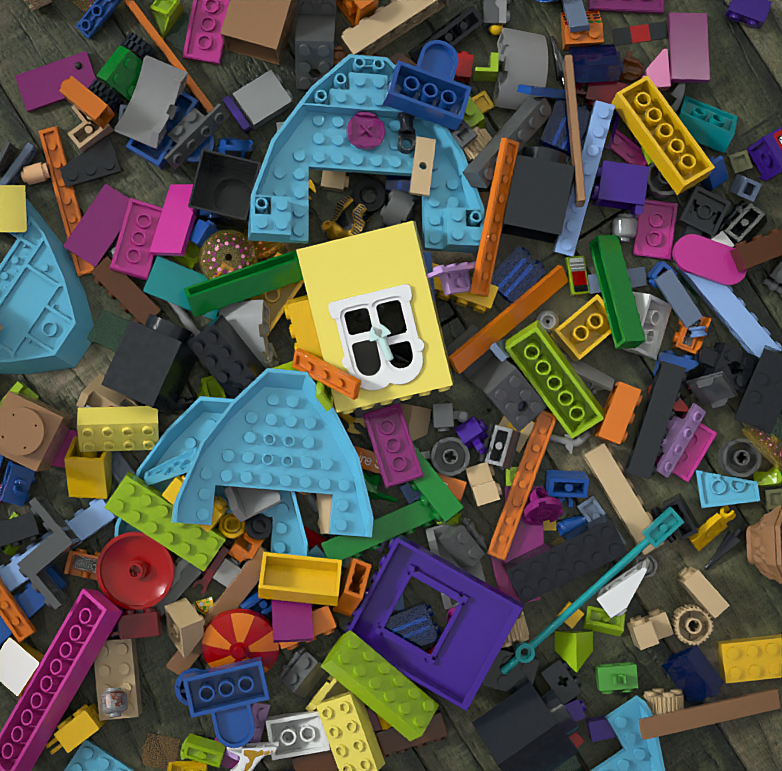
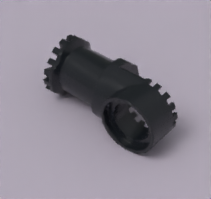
(406, 132)

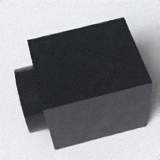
(209, 190)
(538, 195)
(152, 363)
(528, 731)

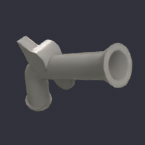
(570, 443)

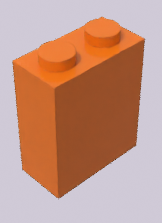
(86, 102)
(352, 587)

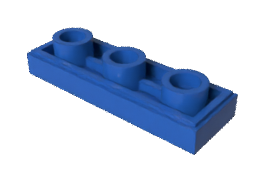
(93, 20)

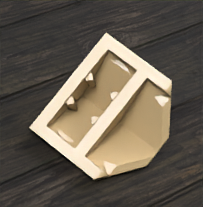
(417, 420)

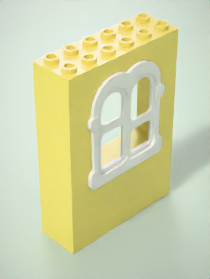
(365, 273)

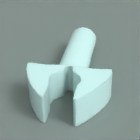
(382, 341)

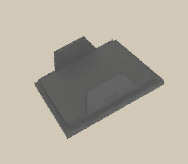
(712, 389)

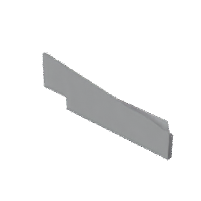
(593, 378)

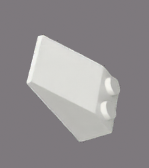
(619, 592)
(297, 734)

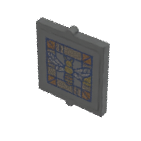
(6, 157)

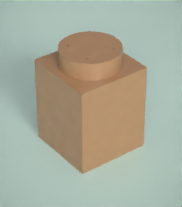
(259, 28)
(19, 431)

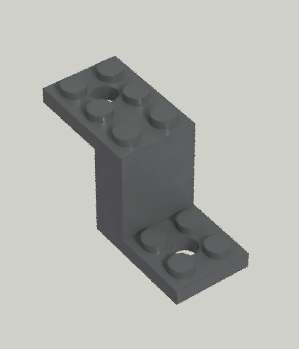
(314, 40)
(501, 384)
(48, 553)

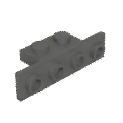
(193, 132)

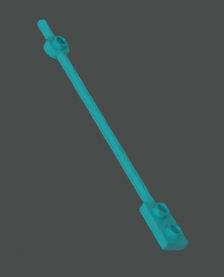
(654, 534)

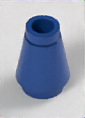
(568, 524)

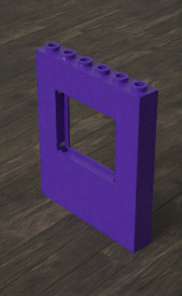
(467, 642)

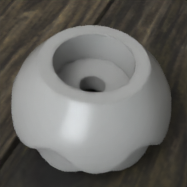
(553, 320)
(651, 570)

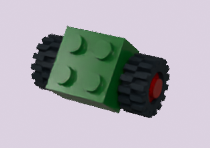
(122, 71)

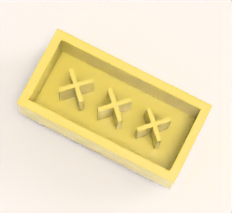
(117, 428)
(350, 733)

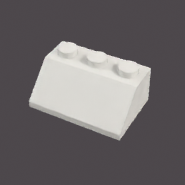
(653, 318)

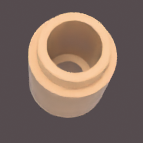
(35, 173)

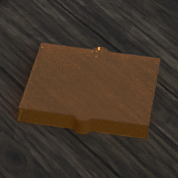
(159, 750)

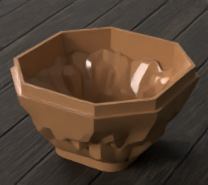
(765, 544)

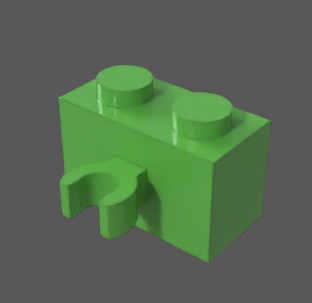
(616, 677)

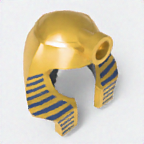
(340, 227)

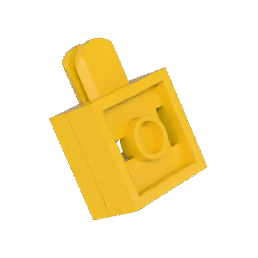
(77, 729)

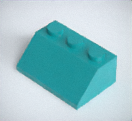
(707, 123)

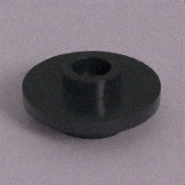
(258, 526)

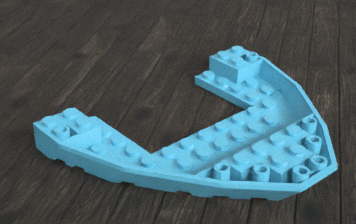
(317, 140)

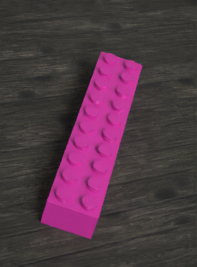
(56, 680)

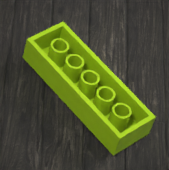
(554, 379)
(152, 513)
(380, 685)

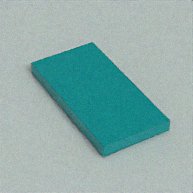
(168, 283)

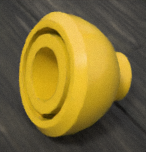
(231, 526)

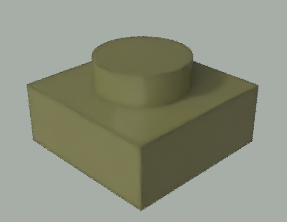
(739, 162)
(772, 498)

